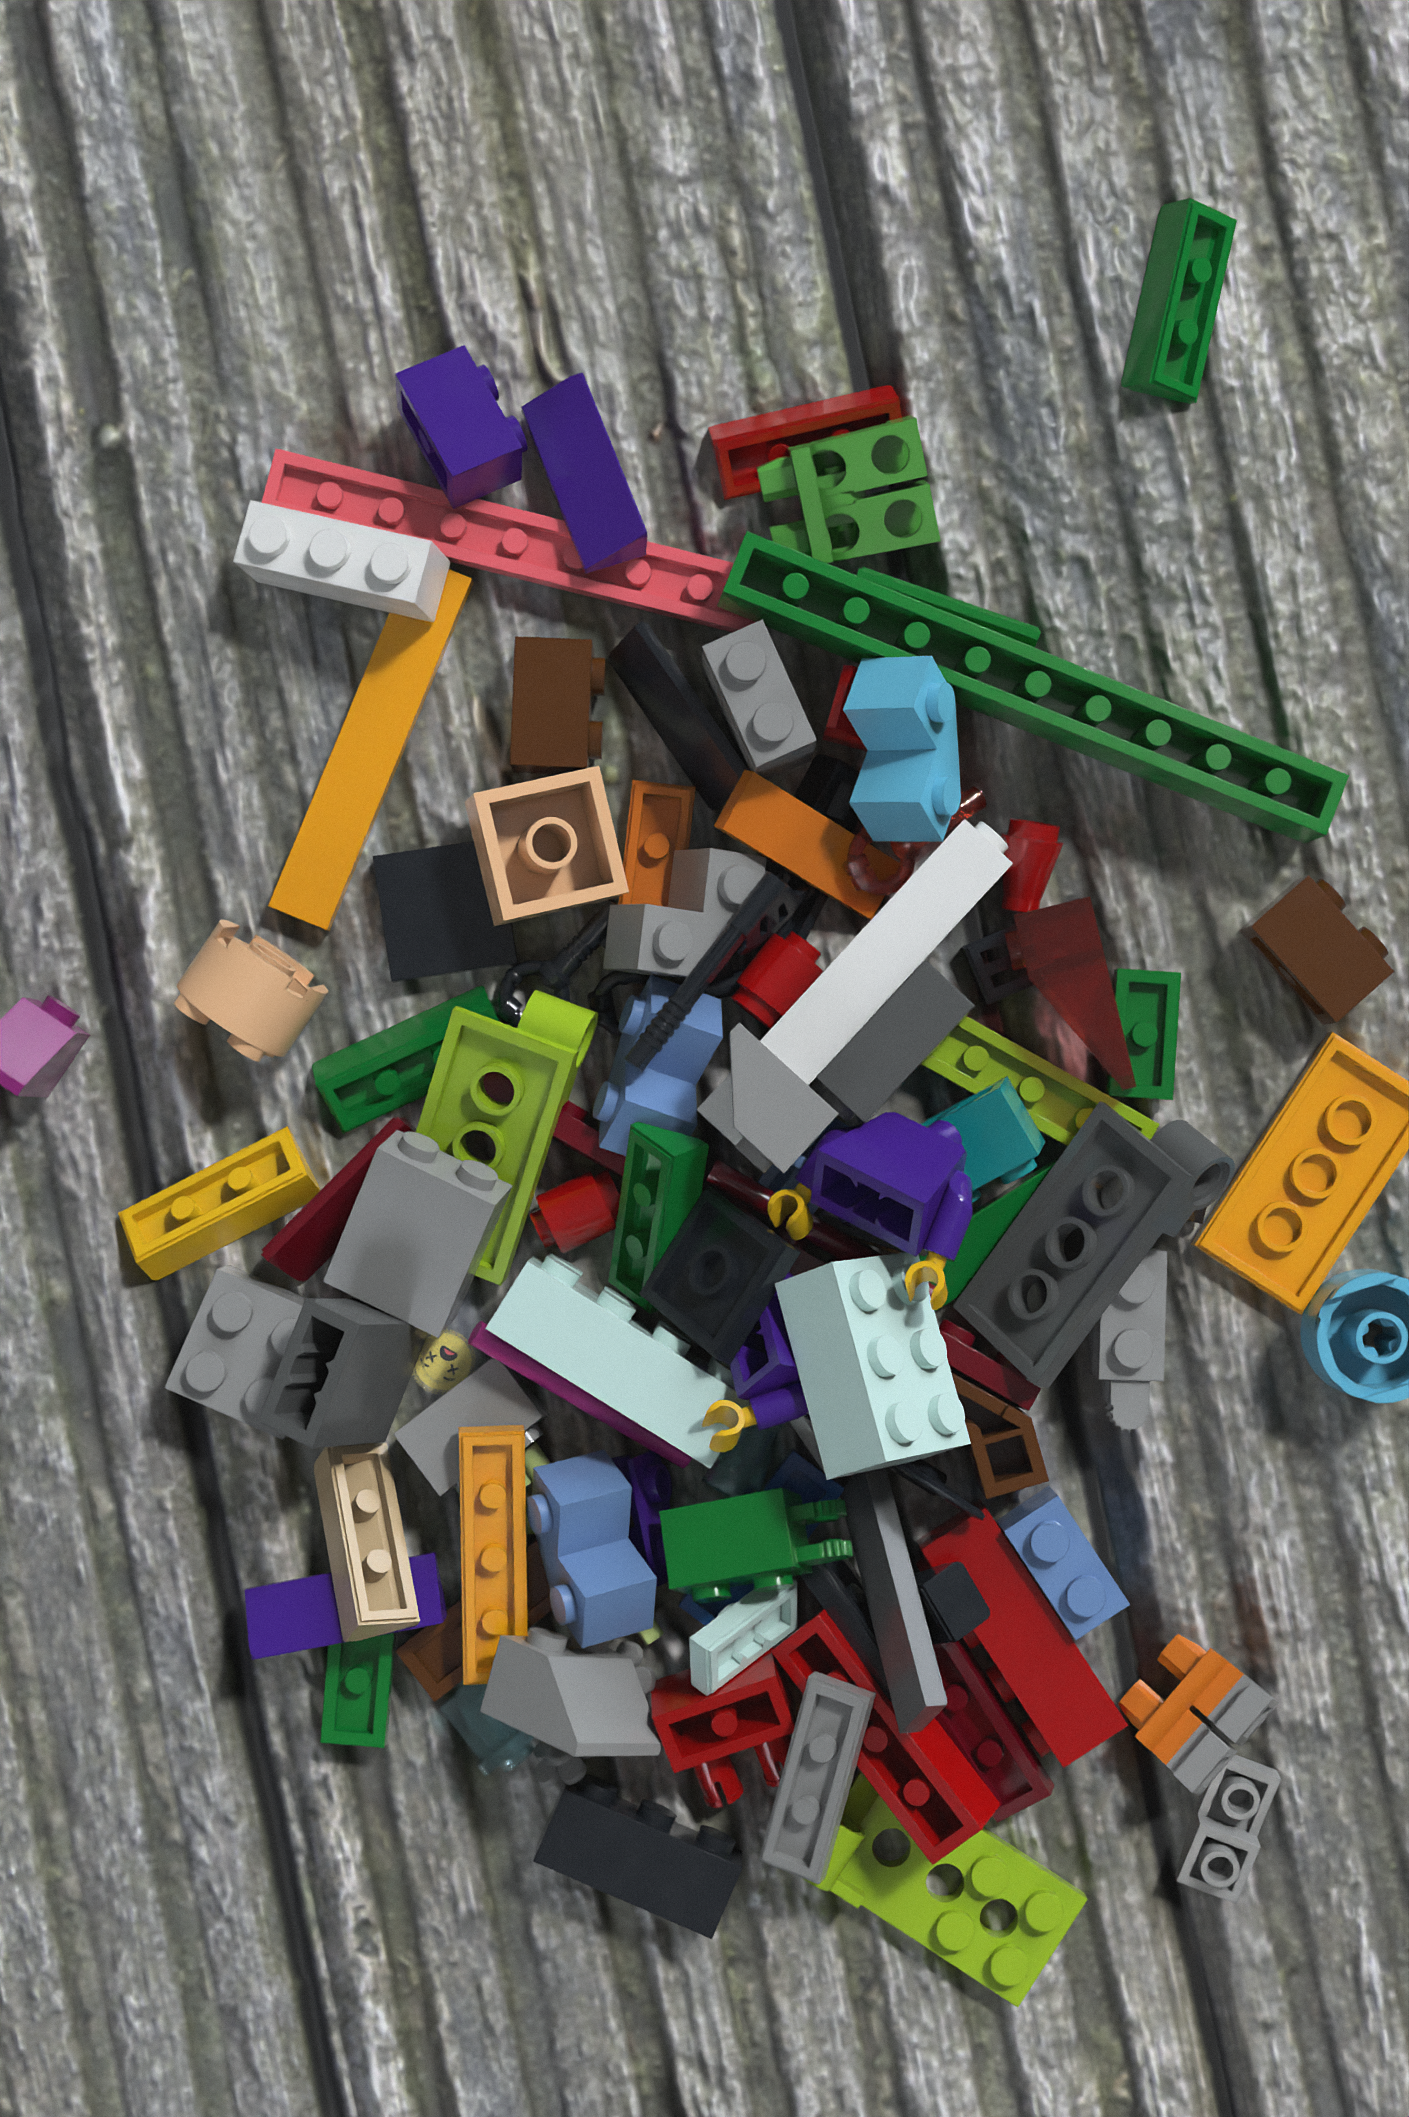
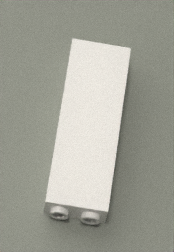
(877, 960)

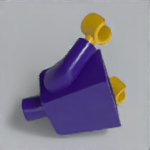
(893, 1183)
(764, 1376)

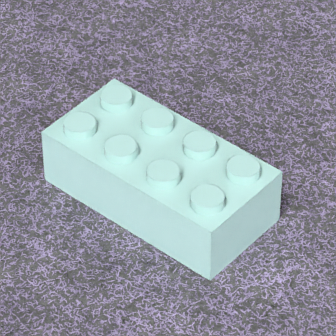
(615, 1355)

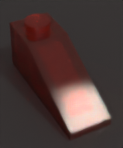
(1070, 972)

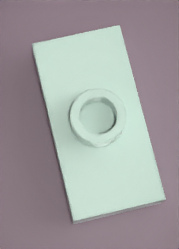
(741, 1636)

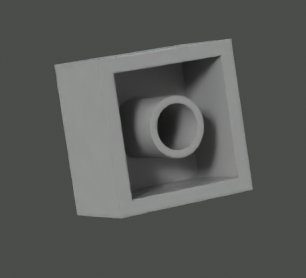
(236, 1345)

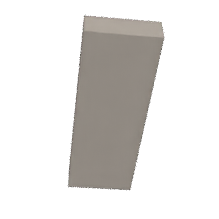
(817, 1777)

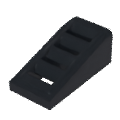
(950, 1602)

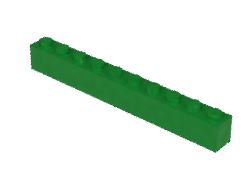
(1036, 690)

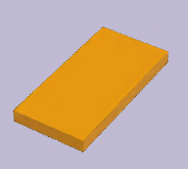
(1311, 1174)

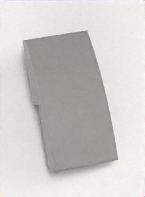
(1225, 1829)

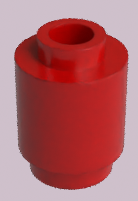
(777, 977)
(577, 1211)

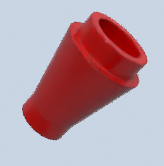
(1034, 855)

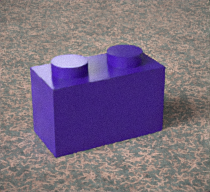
(460, 425)

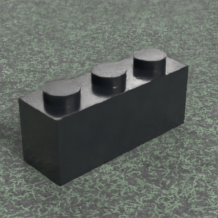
(640, 1854)

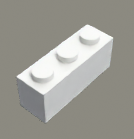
(342, 561)

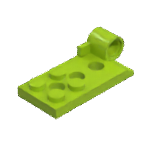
(542, 1065)
(950, 1924)

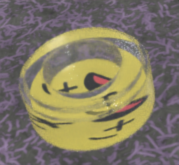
(444, 1362)

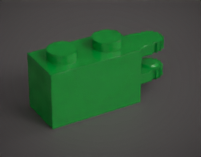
(746, 1542)

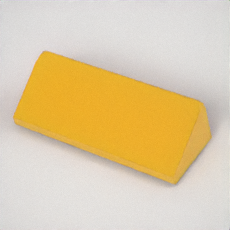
(219, 1204)

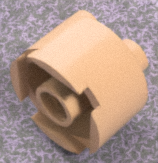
(249, 992)

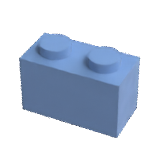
(1063, 1562)

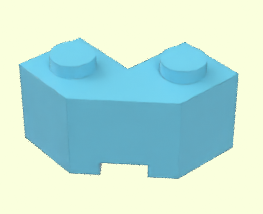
(912, 757)

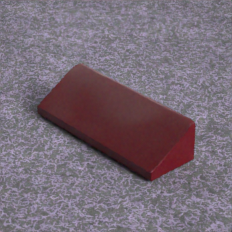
(317, 1228)

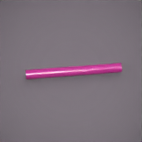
(550, 1380)

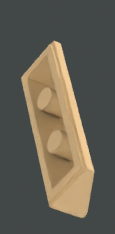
(365, 1541)

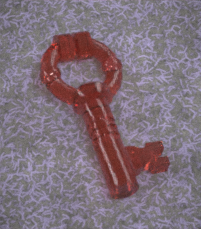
(866, 879)

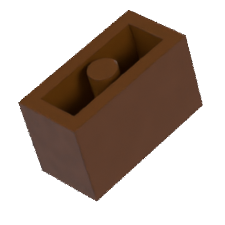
(554, 705)
(1318, 949)

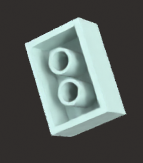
(871, 1365)

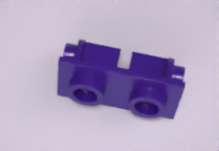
(650, 1494)

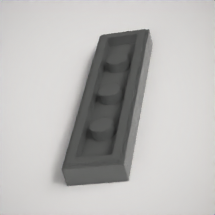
(893, 1601)

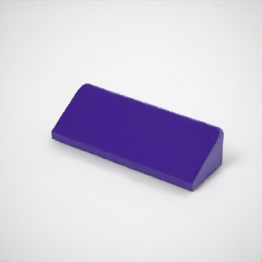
(585, 475)
(305, 1612)

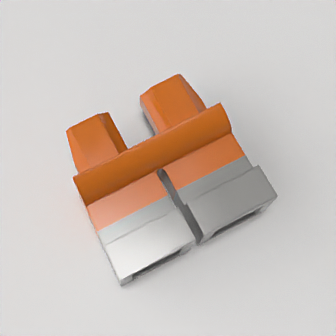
(1174, 1729)

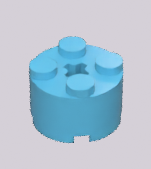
(1334, 1332)

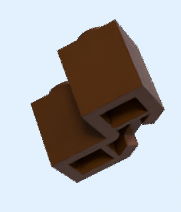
(1002, 1441)

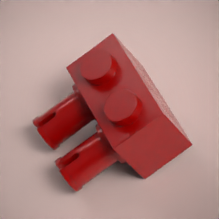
(742, 1714)

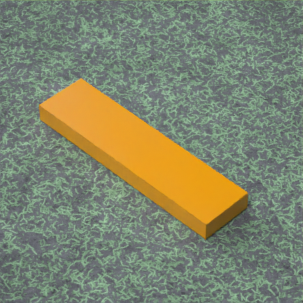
(491, 1543)

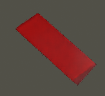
(758, 439)

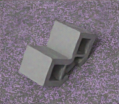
(702, 898)

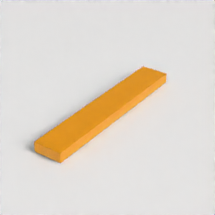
(366, 759)

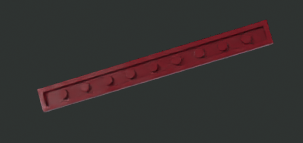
(994, 1375)

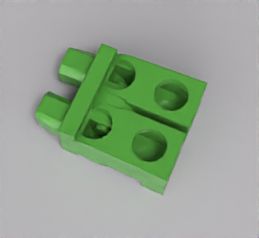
(831, 486)

